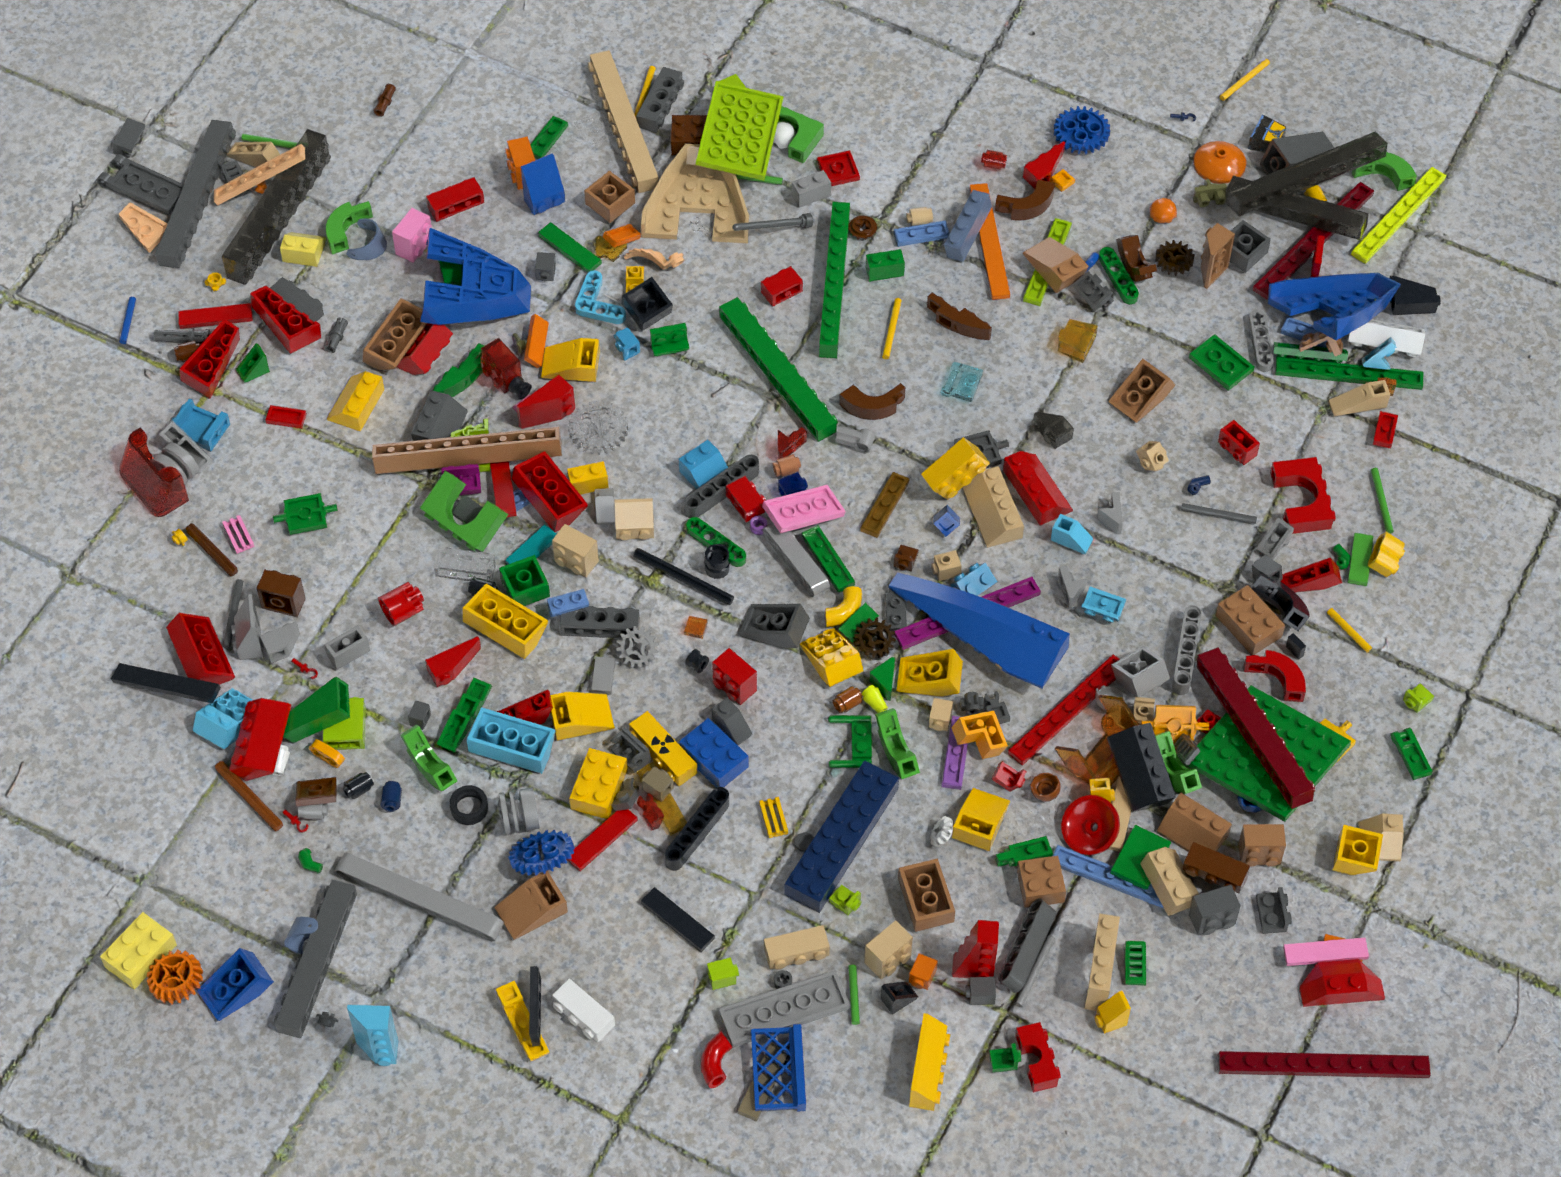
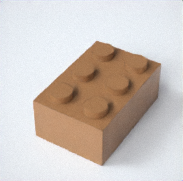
(1250, 620)
(926, 895)

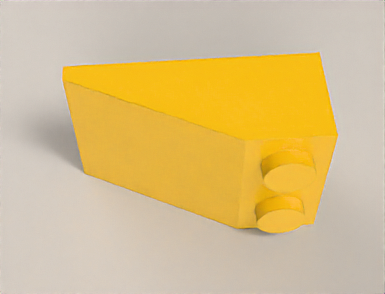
(931, 673)

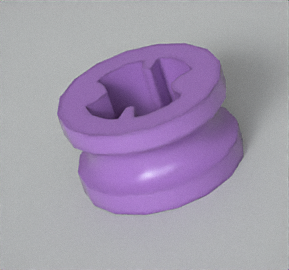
(755, 521)

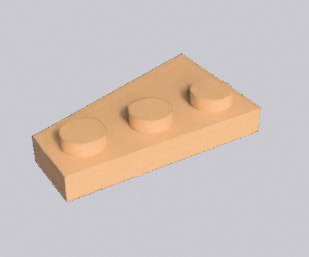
(143, 225)

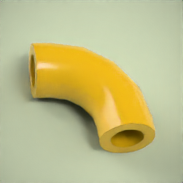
(851, 603)

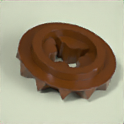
(858, 222)

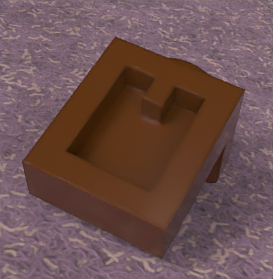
(905, 558)

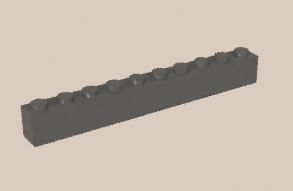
(195, 194)

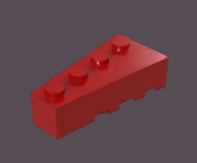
(284, 320)
(210, 360)
(978, 952)

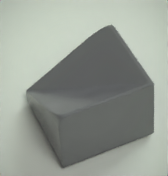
(419, 714)

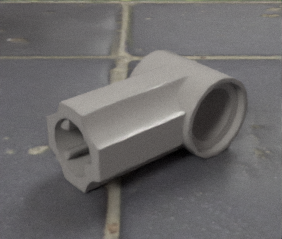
(860, 440)

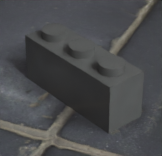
(299, 298)

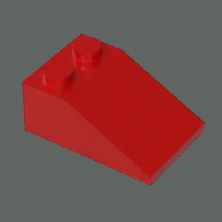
(547, 404)

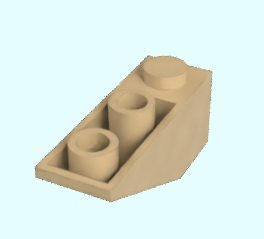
(1363, 398)

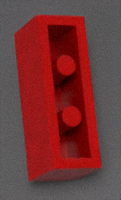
(455, 199)

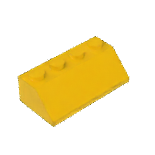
(504, 620)
(928, 1064)

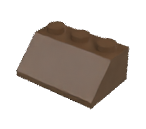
(1216, 253)
(1191, 822)

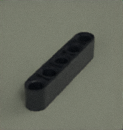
(695, 837)

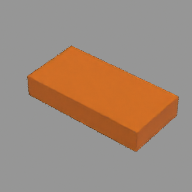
(621, 235)

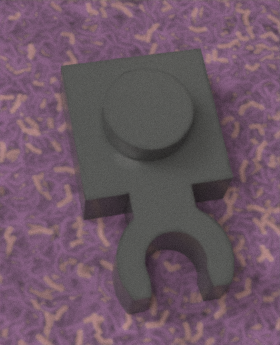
(999, 708)

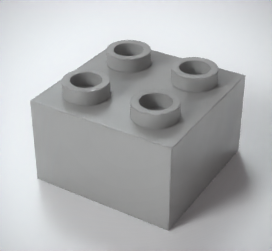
(1140, 671)

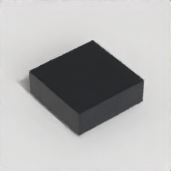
(1295, 646)

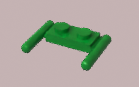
(860, 740)

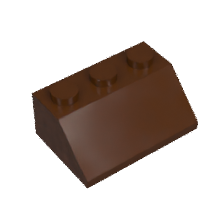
(1216, 867)

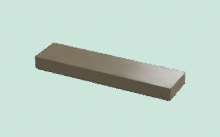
(747, 1106)

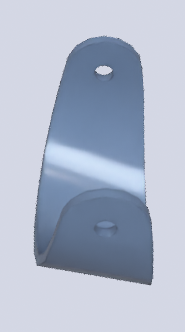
(374, 248)
(299, 933)

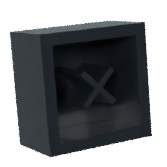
(647, 303)

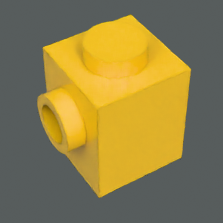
(1102, 788)

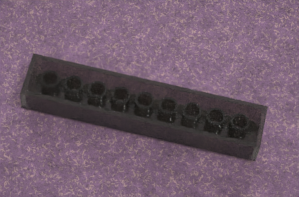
(275, 210)

